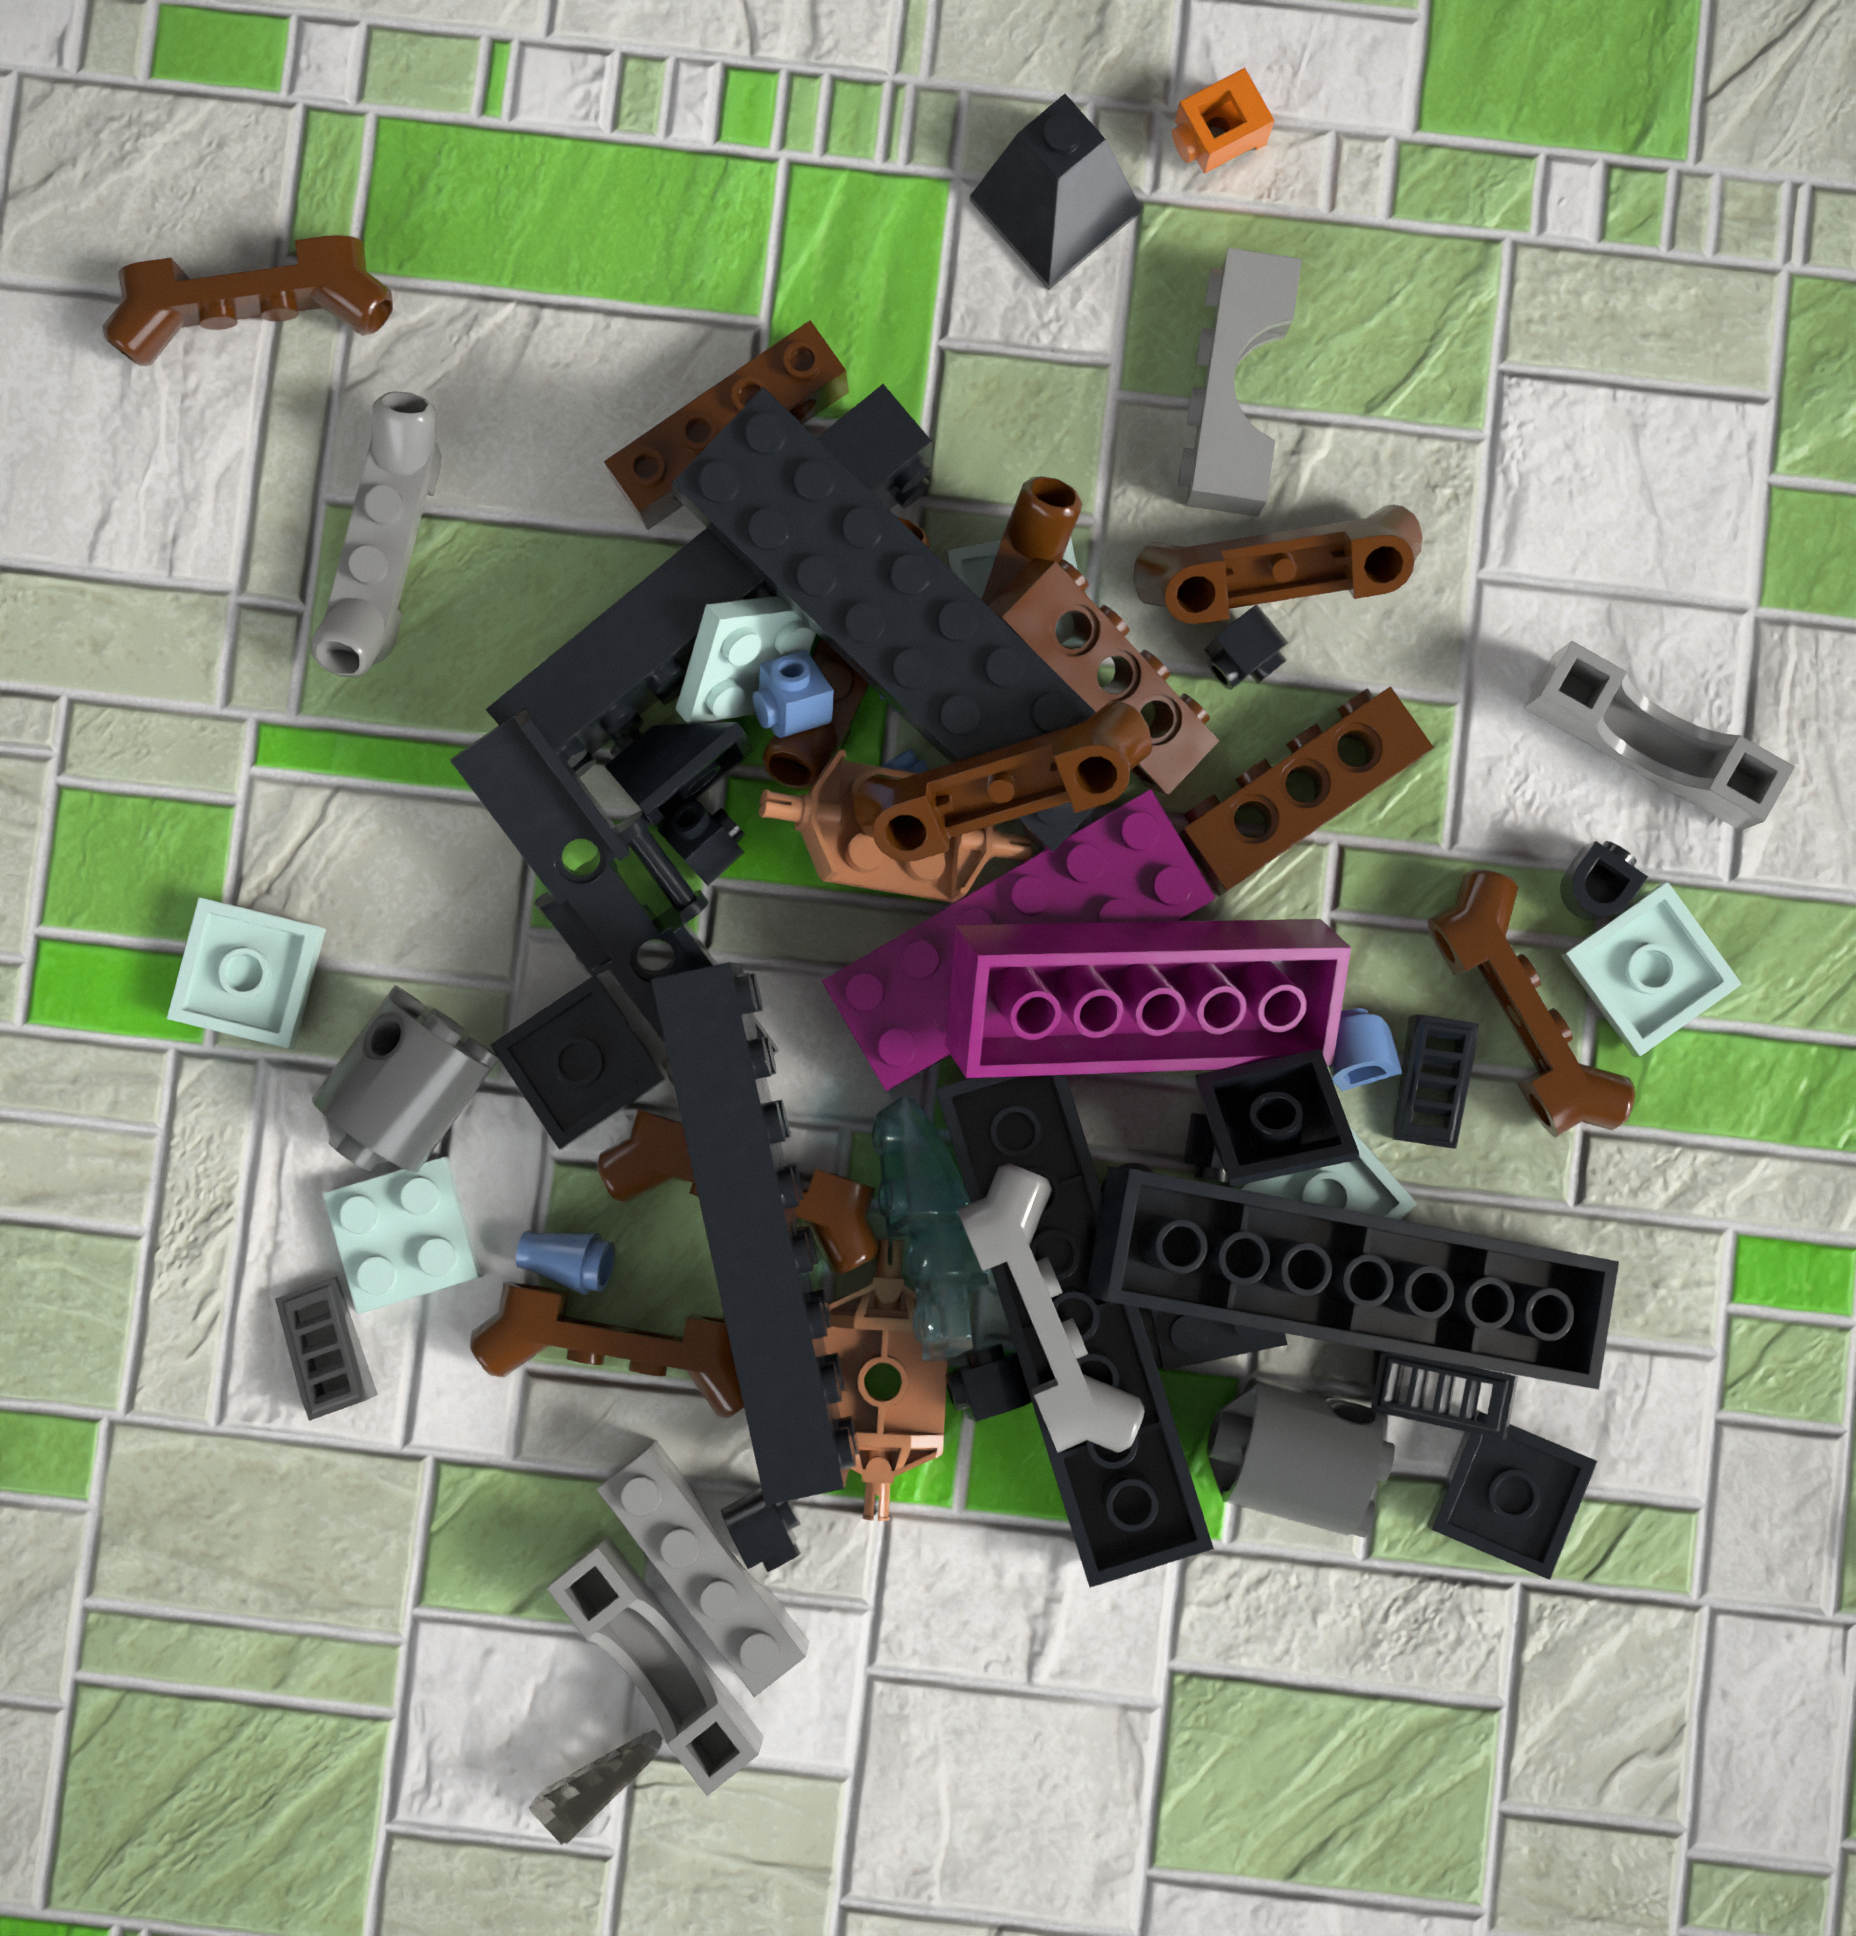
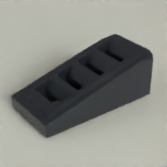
(1457, 1085)
(1389, 1384)

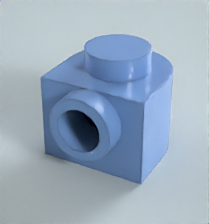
(792, 695)
(1363, 1050)

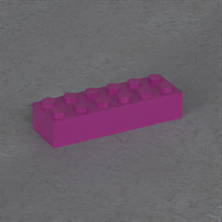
(1109, 872)
(1142, 995)

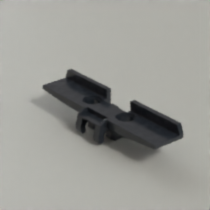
(593, 909)

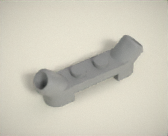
(380, 537)
(1072, 1403)

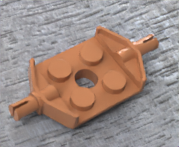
(852, 858)
(897, 1431)

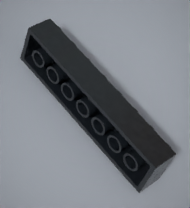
(877, 594)
(645, 640)
(754, 1231)
(1351, 1278)
(1123, 1506)

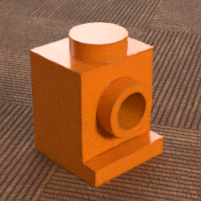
(1227, 104)

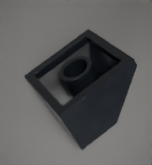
(1056, 192)
(676, 763)
(1276, 1117)

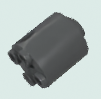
(401, 1084)
(1300, 1456)

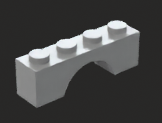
(1231, 457)
(1700, 765)
(719, 1593)
(629, 1623)

